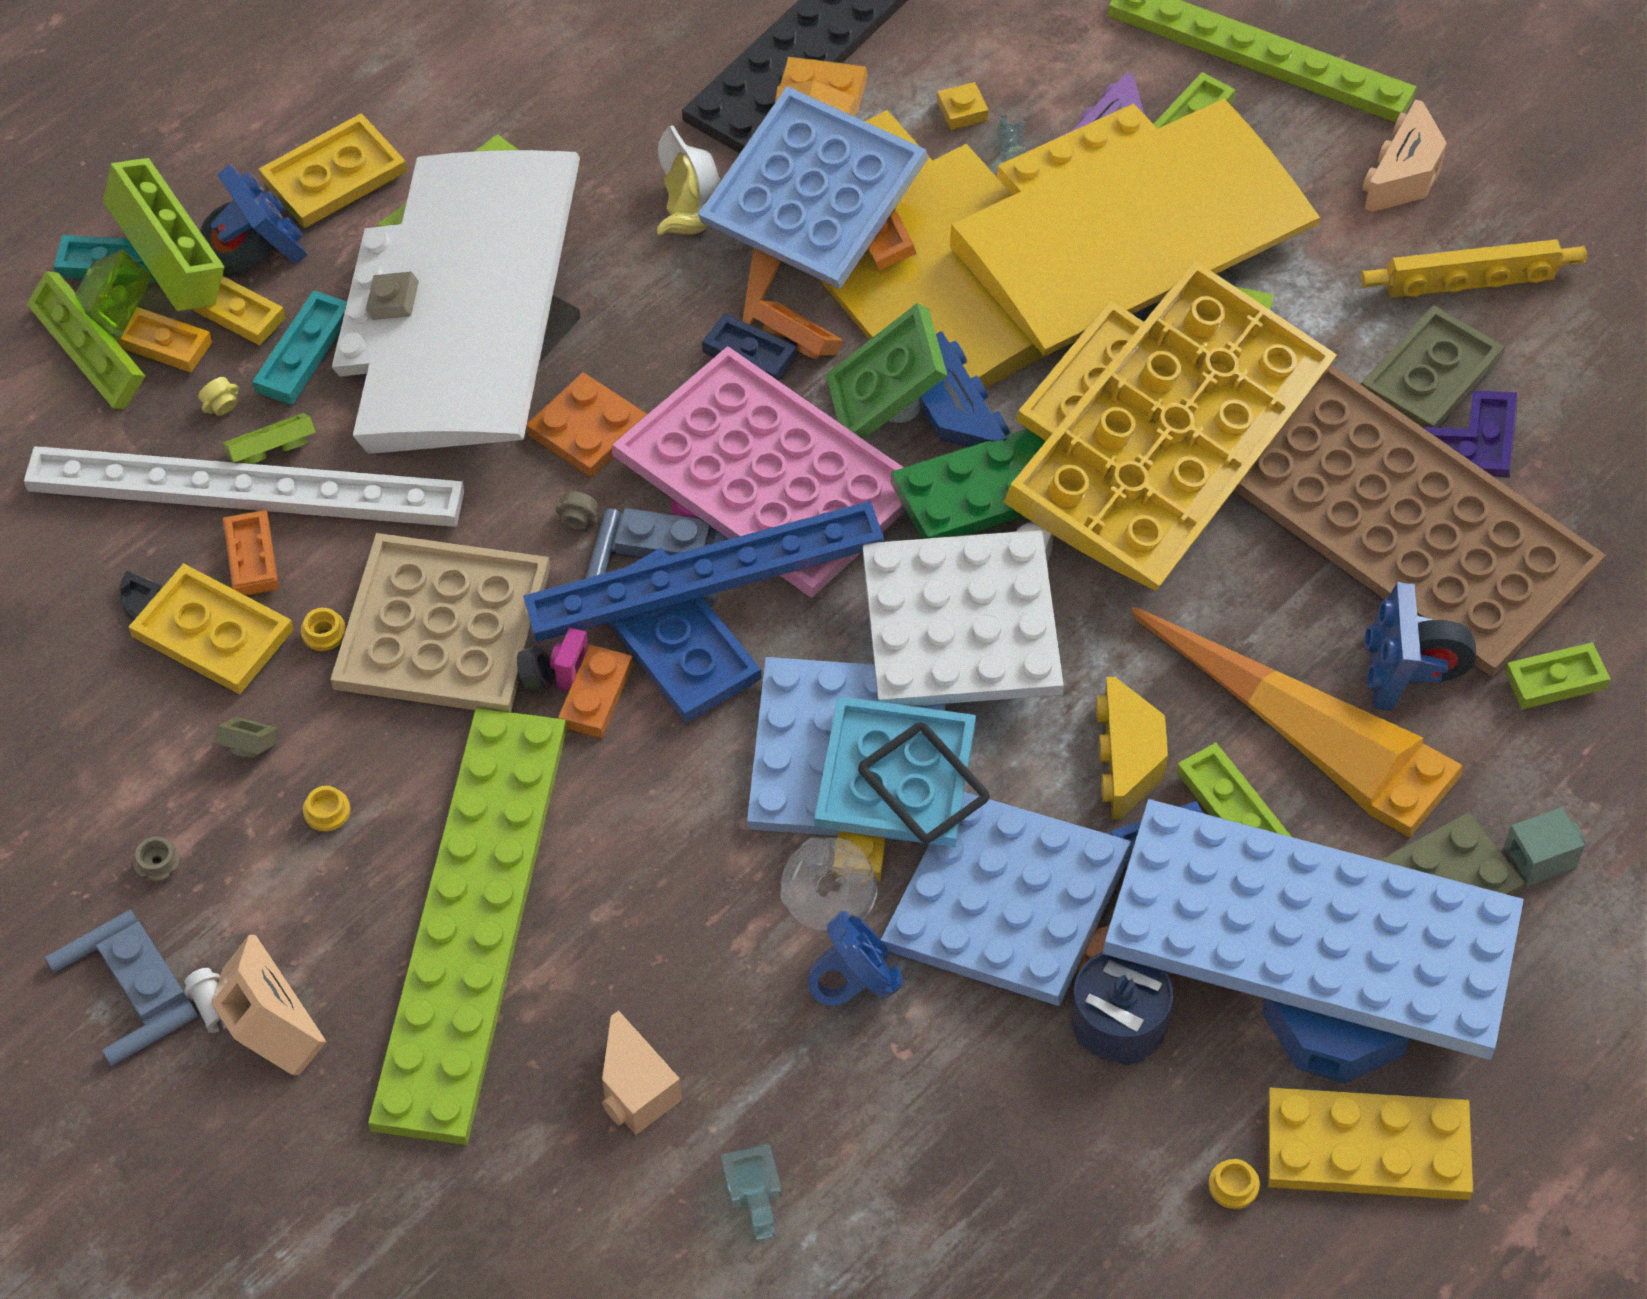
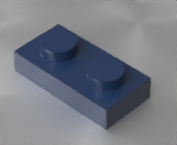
(752, 343)

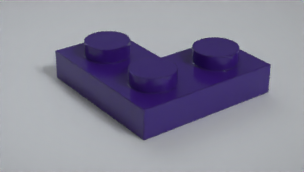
(1489, 434)

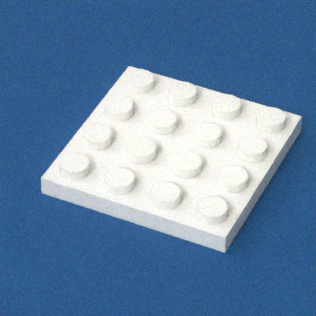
(962, 619)

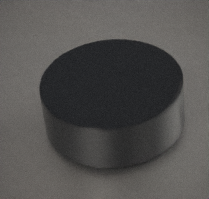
(535, 669)

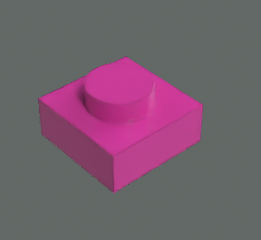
(568, 656)

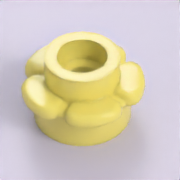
(218, 396)

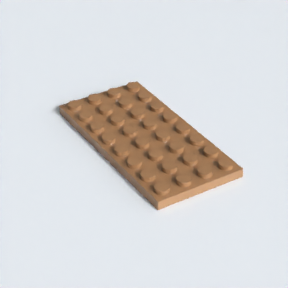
(1415, 511)

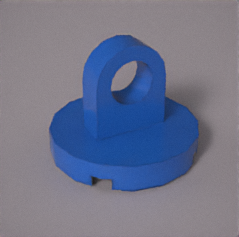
(859, 957)

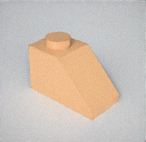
(635, 1078)

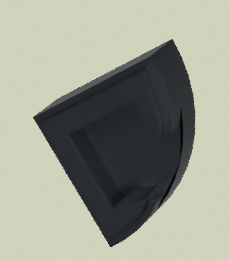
(136, 594)

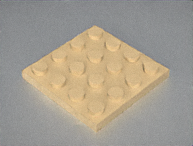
(439, 623)

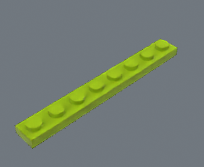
(1269, 54)

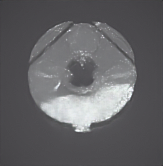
(816, 861)

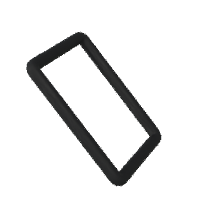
(950, 757)

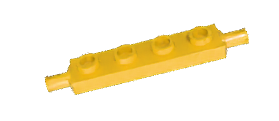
(1473, 268)

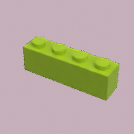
(163, 234)

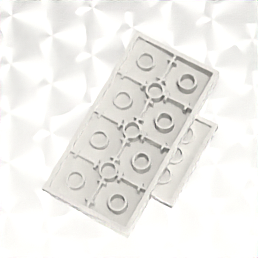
(486, 256)

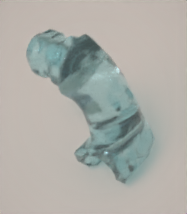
(1010, 138)

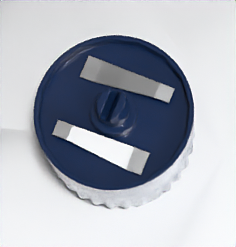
(1121, 1008)

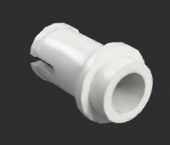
(201, 988)

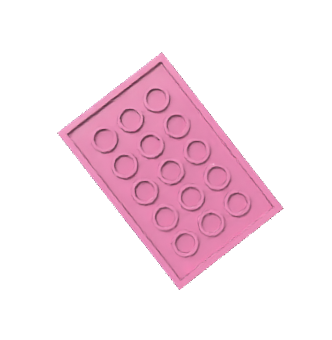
(757, 458)

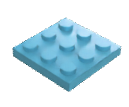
(911, 773)

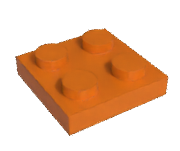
(584, 424)

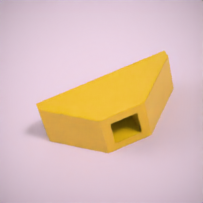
(1132, 747)

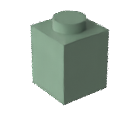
(1544, 846)

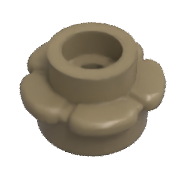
(577, 510)
(153, 849)

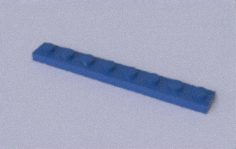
(702, 571)

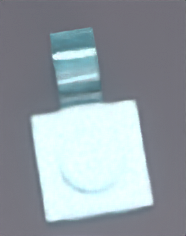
(752, 1182)

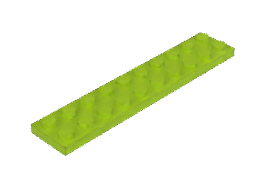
(469, 928)

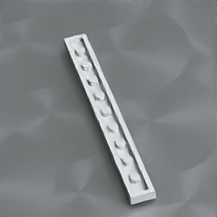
(245, 486)

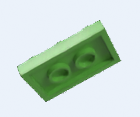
(887, 373)

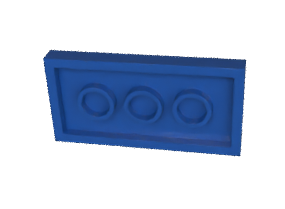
(687, 653)

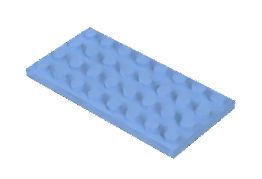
(1317, 928)

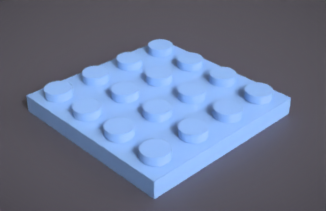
(813, 186)
(795, 736)
(1009, 900)

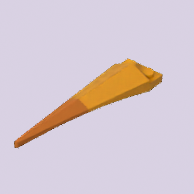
(834, 85)
(1366, 756)

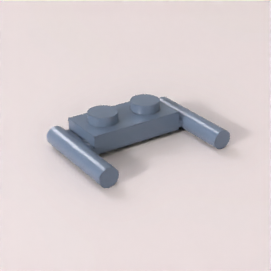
(644, 532)
(140, 975)

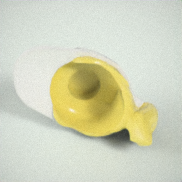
(689, 181)

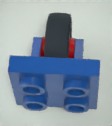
(249, 225)
(1412, 648)

